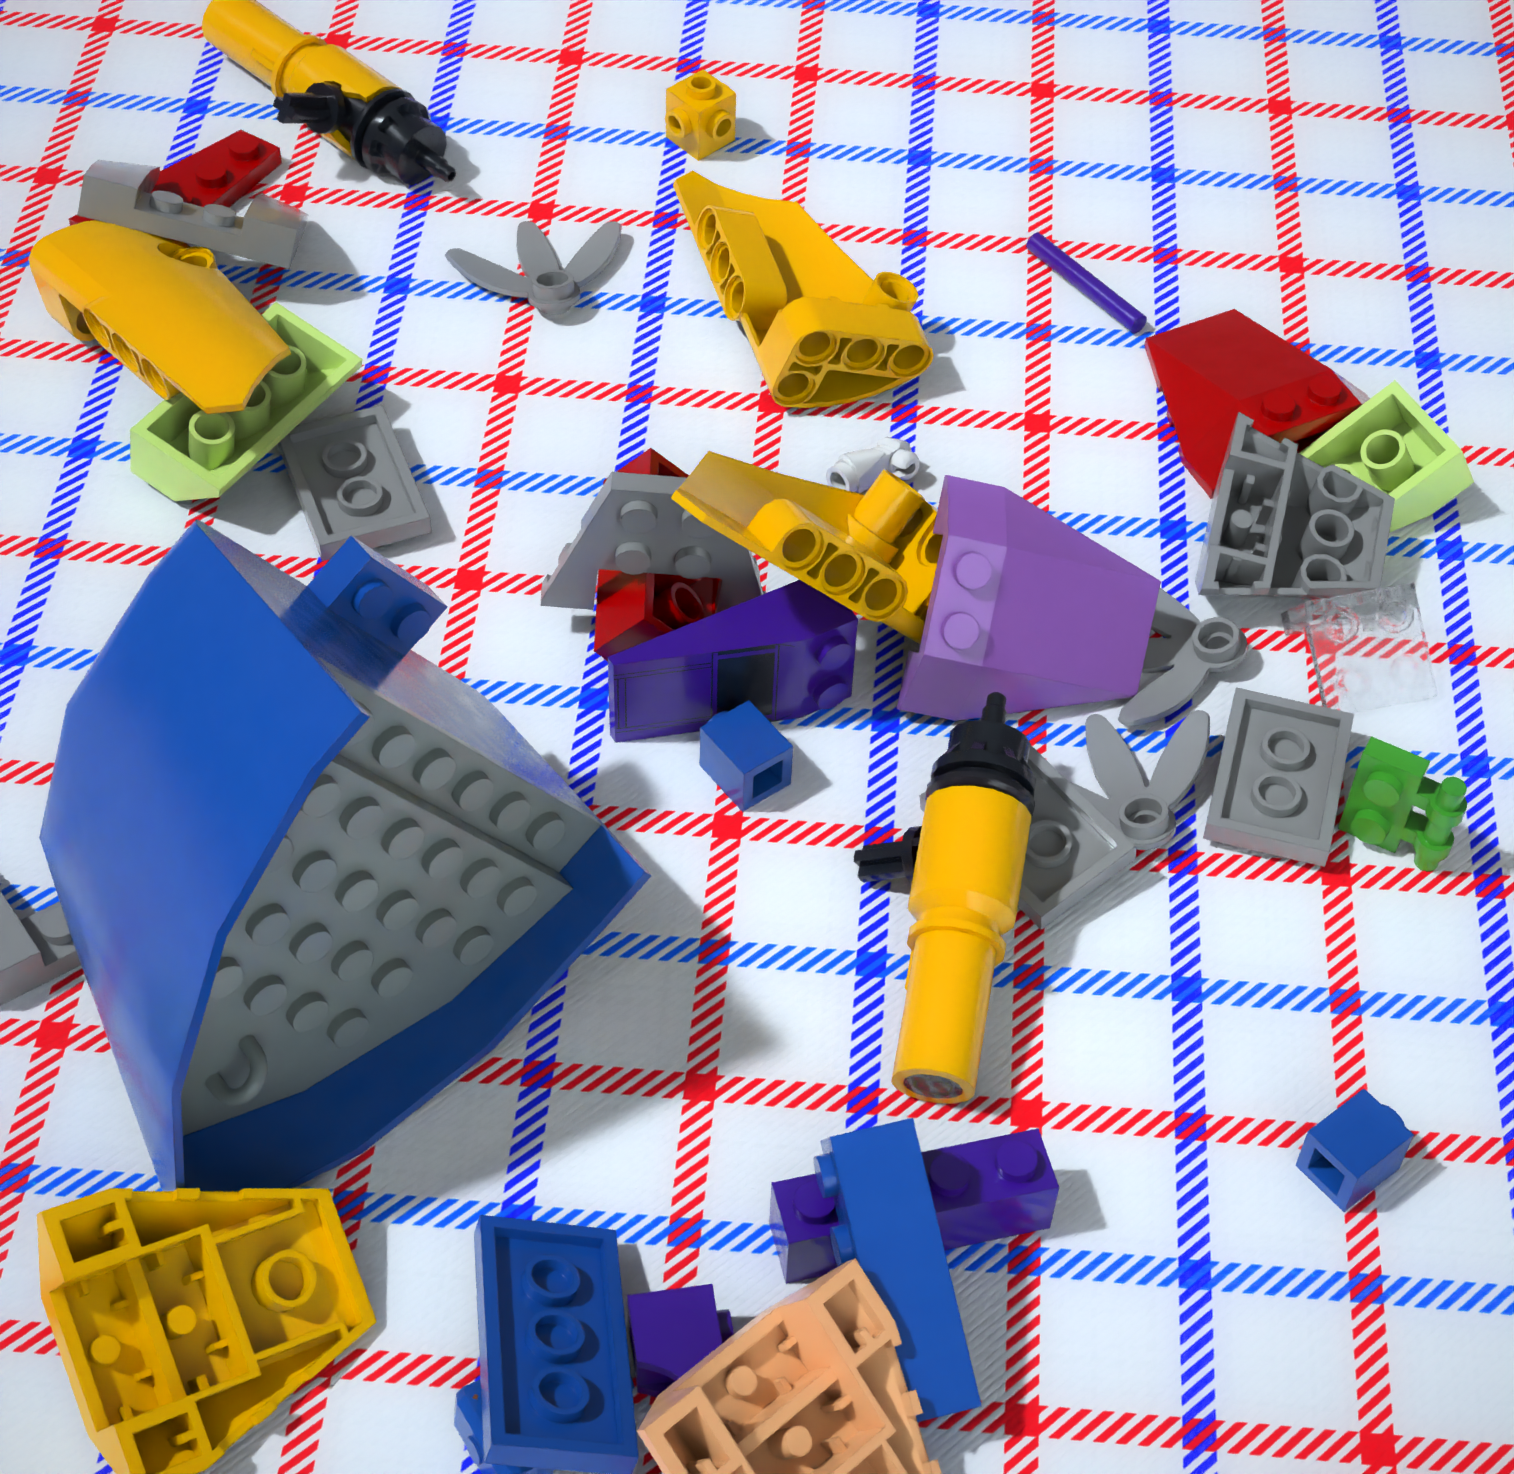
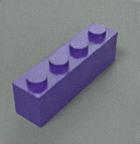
(977, 1191)

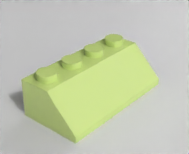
(204, 454)

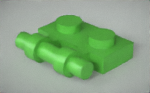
(1383, 802)

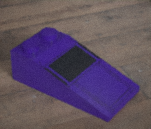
(778, 650)

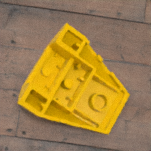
(194, 1313)

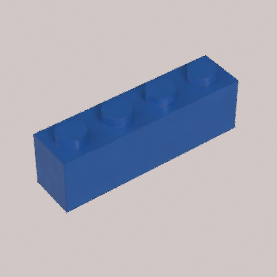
(897, 1241)

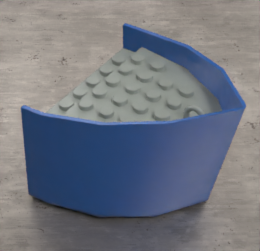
(305, 862)

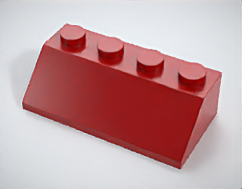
(647, 604)

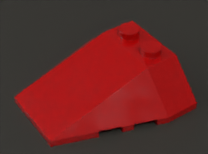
(1235, 367)

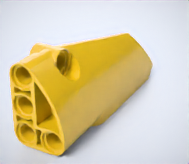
(805, 305)
(157, 311)
(854, 547)

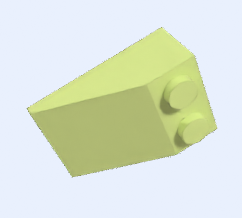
(1398, 452)

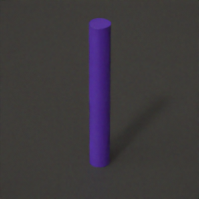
(1086, 282)

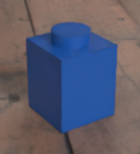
(745, 755)
(1354, 1149)

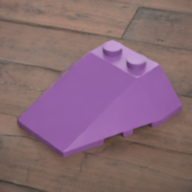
(1024, 611)

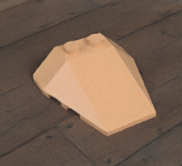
(797, 1393)

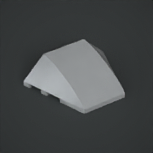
(1290, 524)

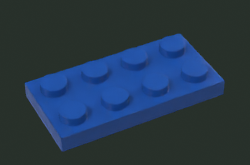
(553, 1347)

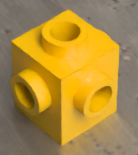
(700, 114)

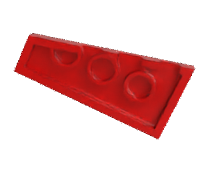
(218, 172)

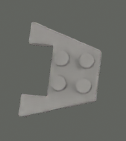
(642, 530)

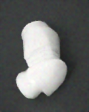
(860, 468)

